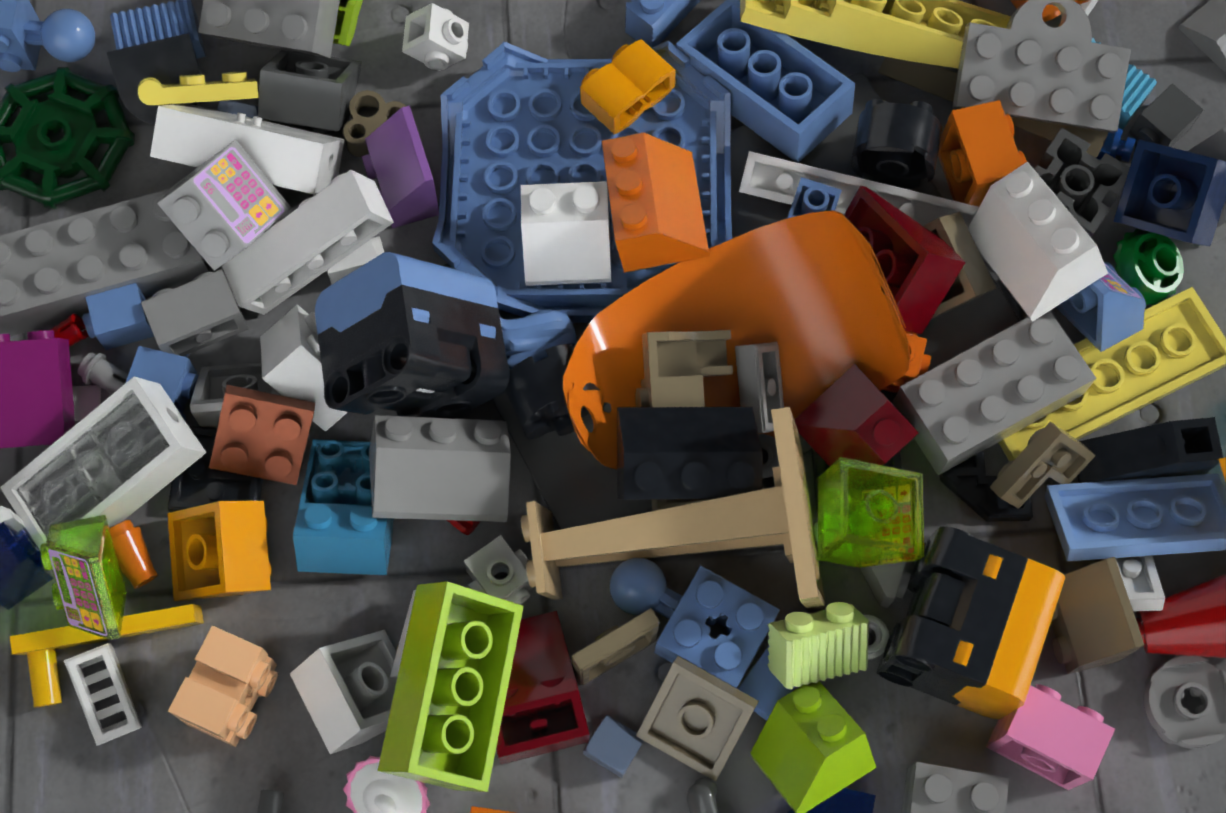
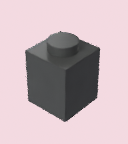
(1166, 118)

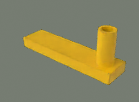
(41, 645)

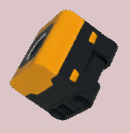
(972, 624)

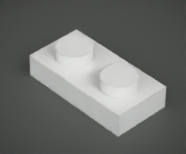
(1141, 583)

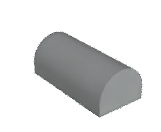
(760, 381)

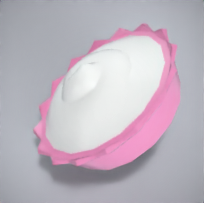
(381, 792)

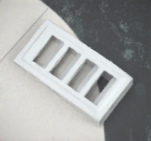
(80, 682)

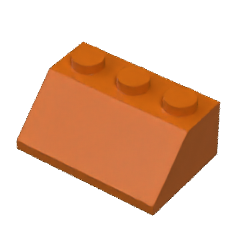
(653, 202)

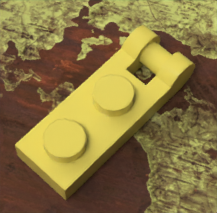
(195, 89)

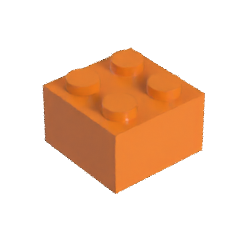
(978, 150)

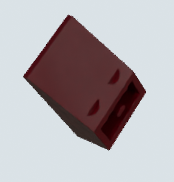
(542, 695)

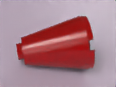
(1189, 623)

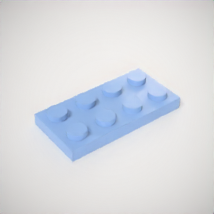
(1139, 516)

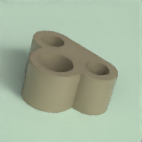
(366, 125)

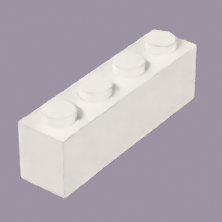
(307, 242)

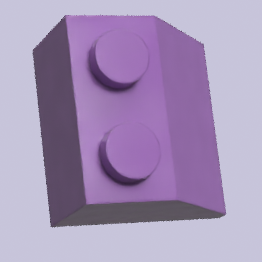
(401, 169)

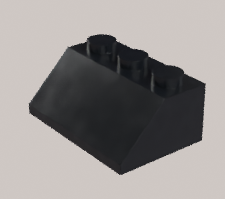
(687, 452)

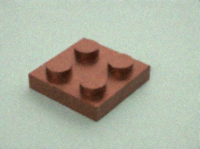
(262, 434)

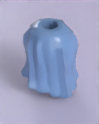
(534, 334)

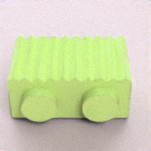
(818, 645)

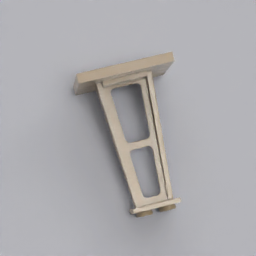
(727, 523)

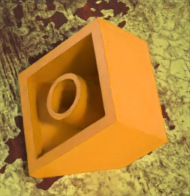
(219, 550)

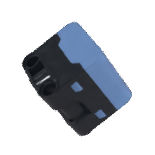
(410, 339)

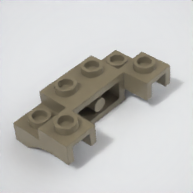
(676, 372)

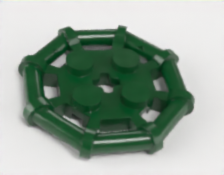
(79, 142)

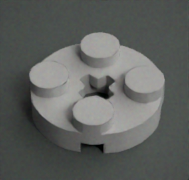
(1164, 707)

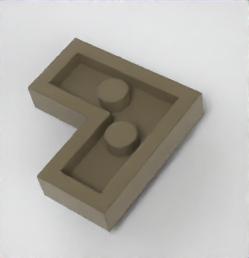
(1048, 454)

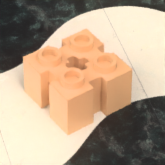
(225, 687)

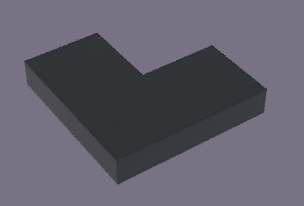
(205, 485)

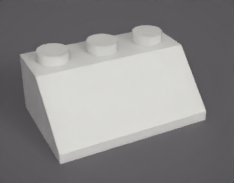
(1034, 242)

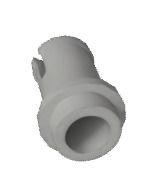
(101, 372)

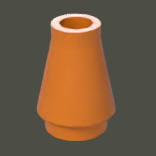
(132, 554)

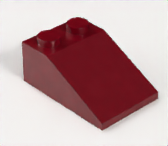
(912, 258)

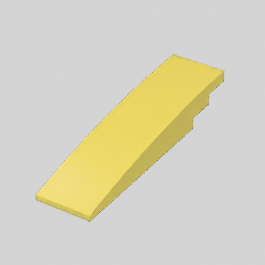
(895, 29)

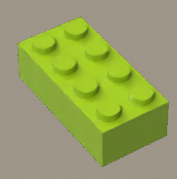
(451, 687)

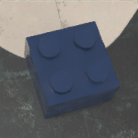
(1173, 193)

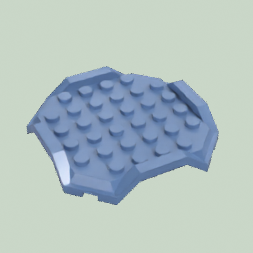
(526, 126)

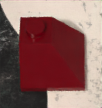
(854, 422)

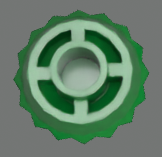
(1149, 264)

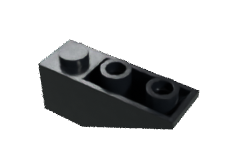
(1154, 451)

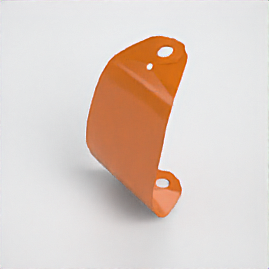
(790, 282)

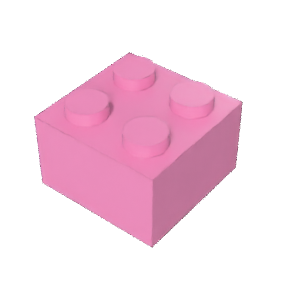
(1053, 738)

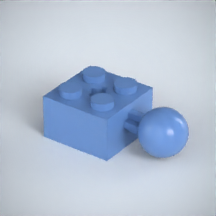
(64, 34)
(707, 601)

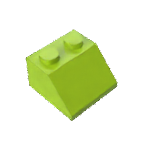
(811, 747)

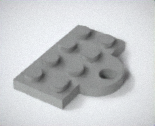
(1044, 69)

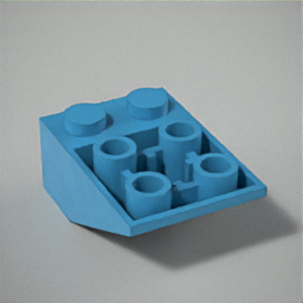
(335, 513)

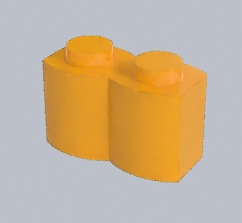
(627, 85)

